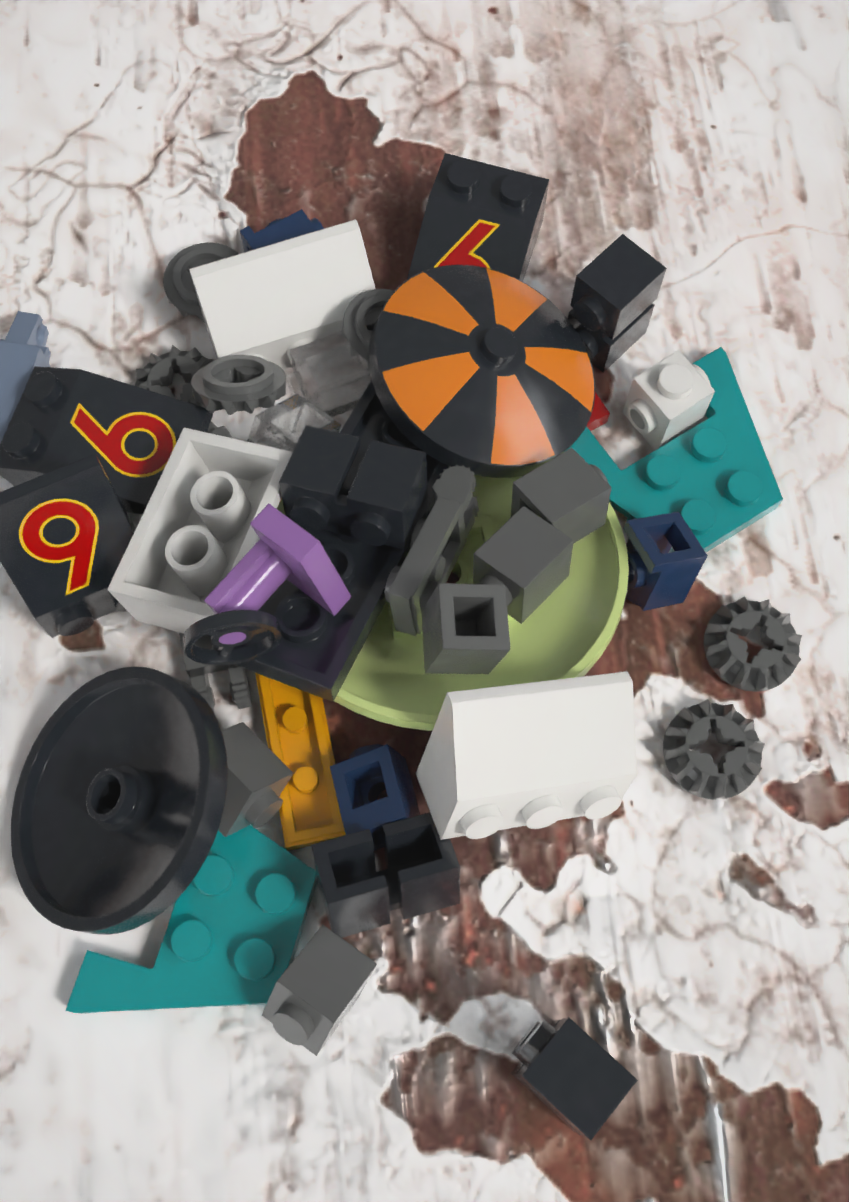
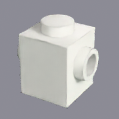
(668, 399)

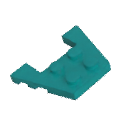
(708, 474)
(223, 940)

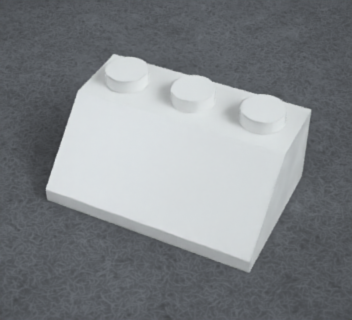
(282, 293)
(196, 527)
(530, 754)

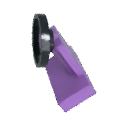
(279, 555)

